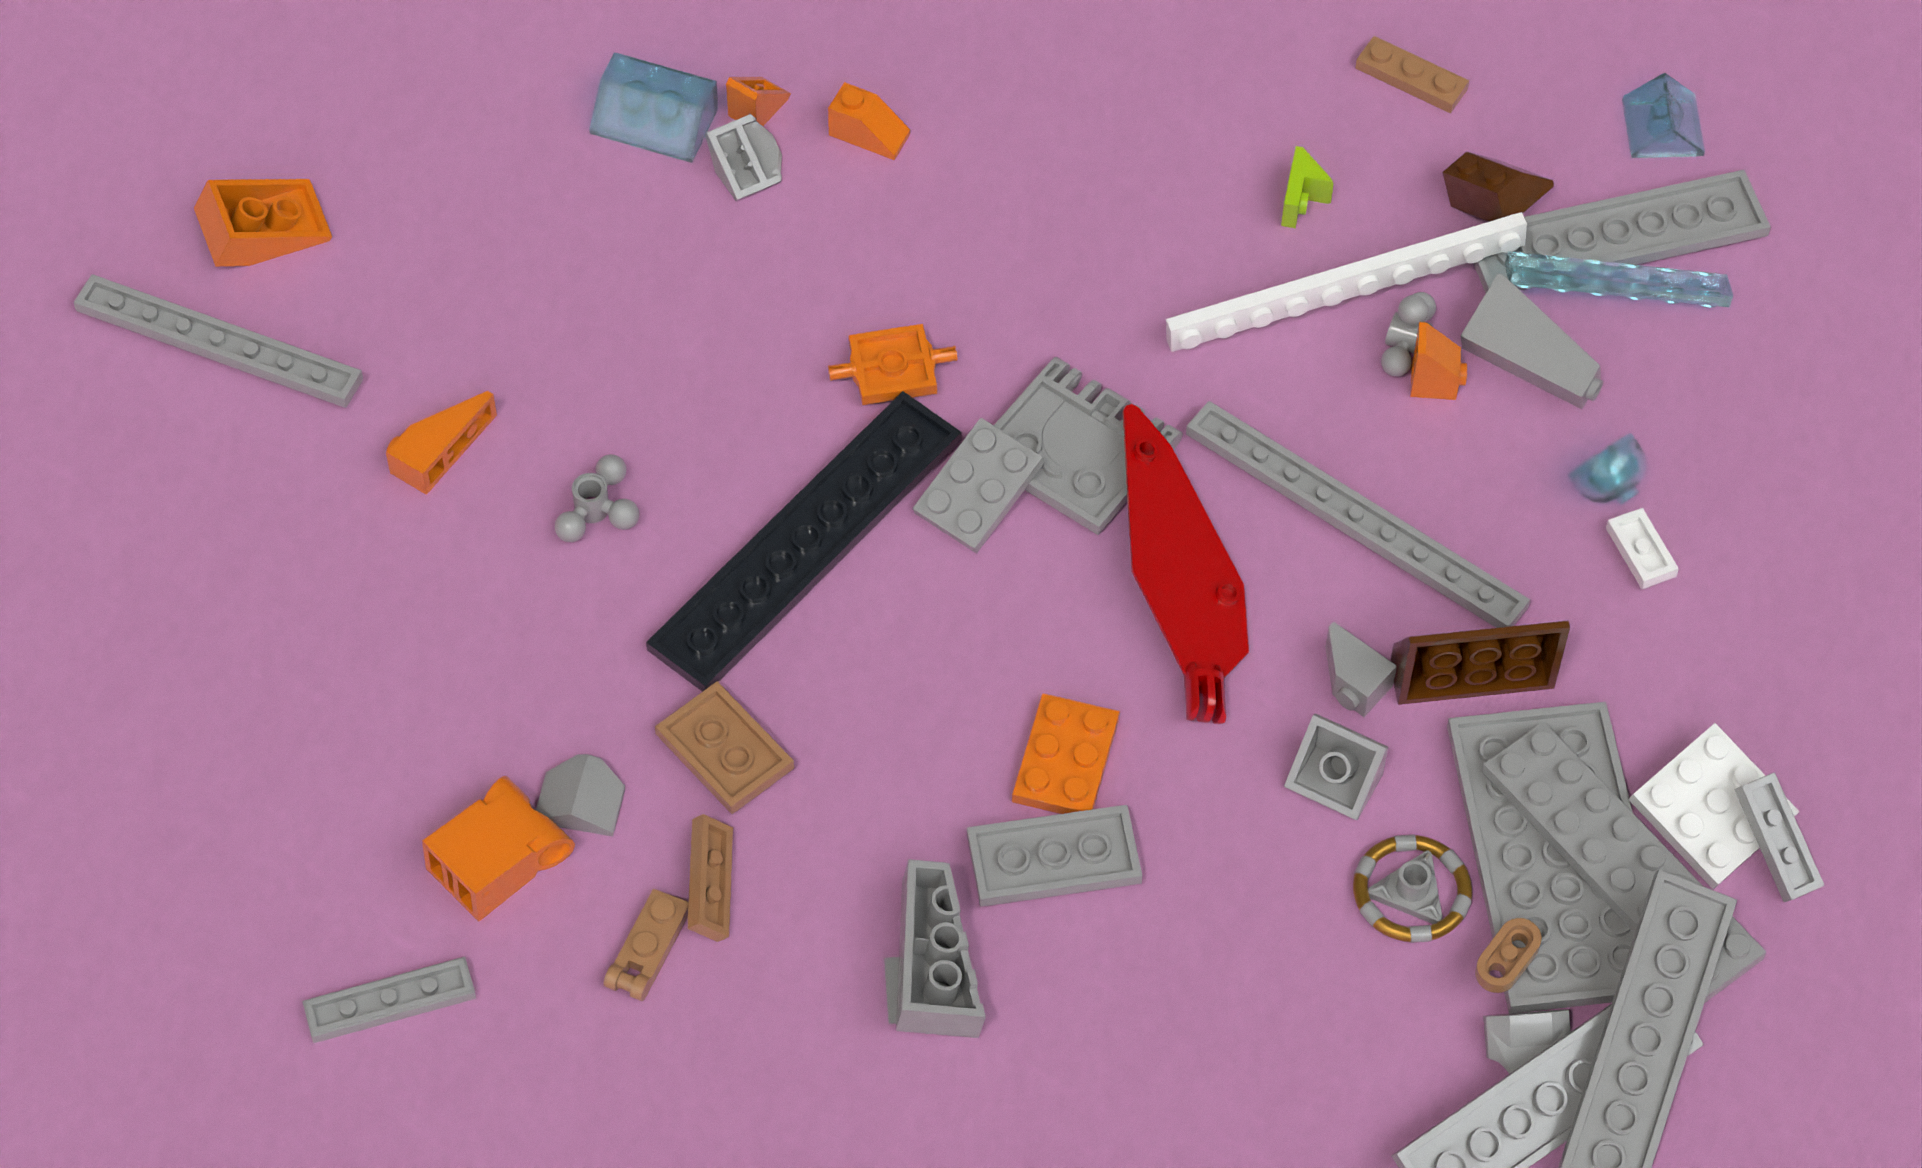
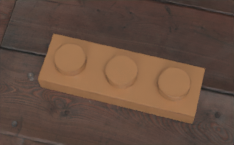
(1412, 74)
(710, 878)

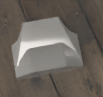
(1521, 1036)

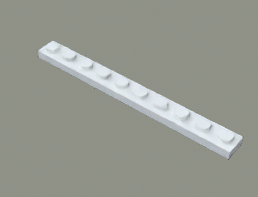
(1345, 282)

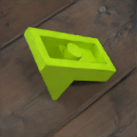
(1305, 184)

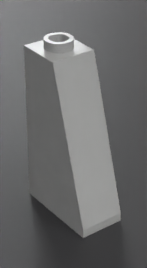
(1528, 344)

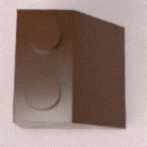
(1492, 187)

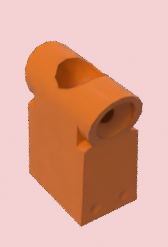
(494, 848)

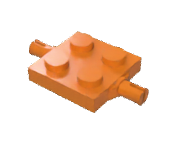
(892, 362)

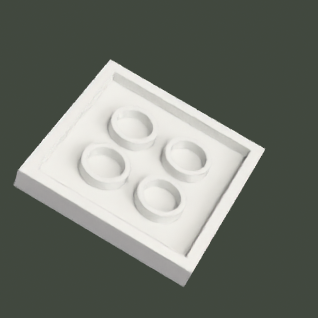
(1698, 808)

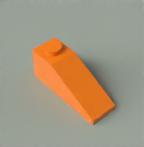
(437, 442)

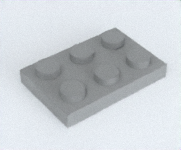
(978, 485)

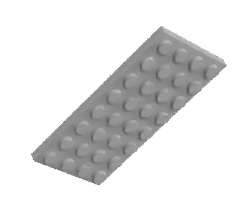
(1526, 877)

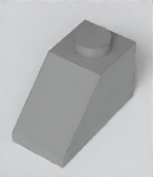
(1356, 671)

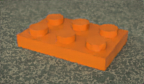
(1065, 755)

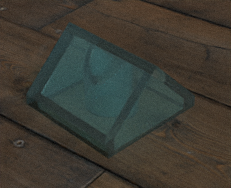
(1662, 120)

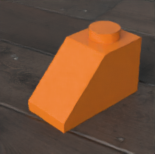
(866, 122)
(1436, 365)

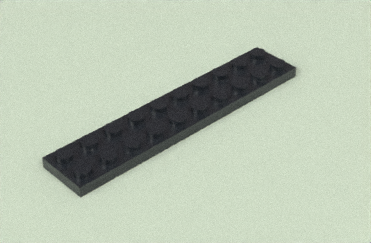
(803, 542)

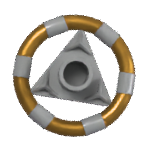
(1412, 889)

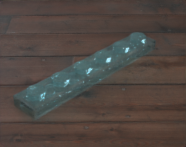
(1618, 279)

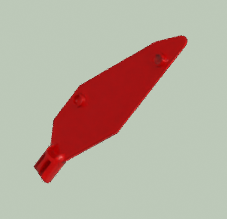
(1182, 569)

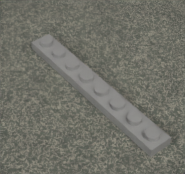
(219, 340)

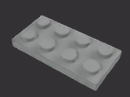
(1054, 855)

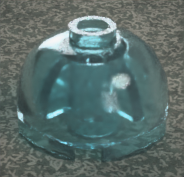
(1612, 472)

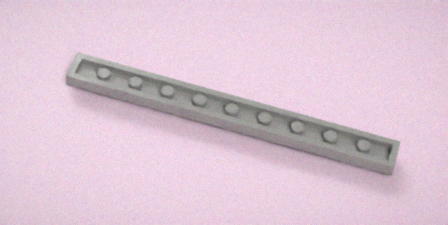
(1357, 517)

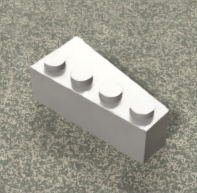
(934, 967)

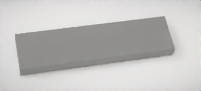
(389, 999)

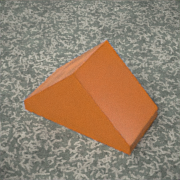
(754, 97)

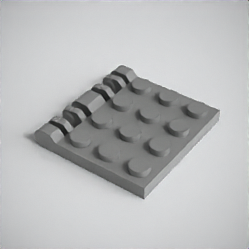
(1078, 443)

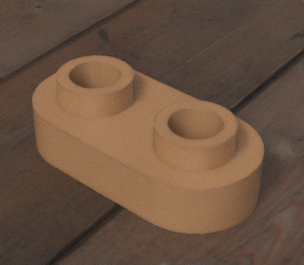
(1507, 958)

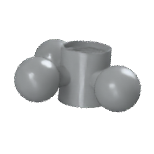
(1403, 332)
(622, 513)

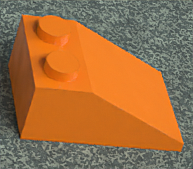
(259, 219)

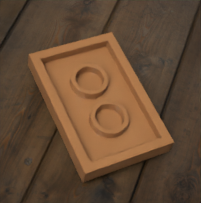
(724, 747)

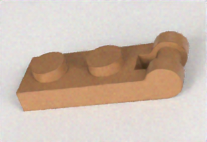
(648, 944)

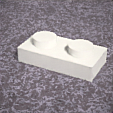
(1642, 548)

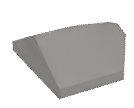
(745, 156)
(582, 795)

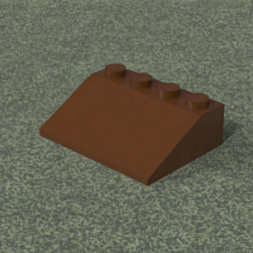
(1478, 662)

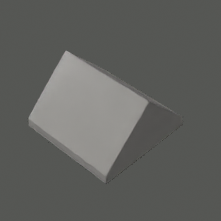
(1337, 767)

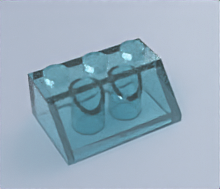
(654, 107)

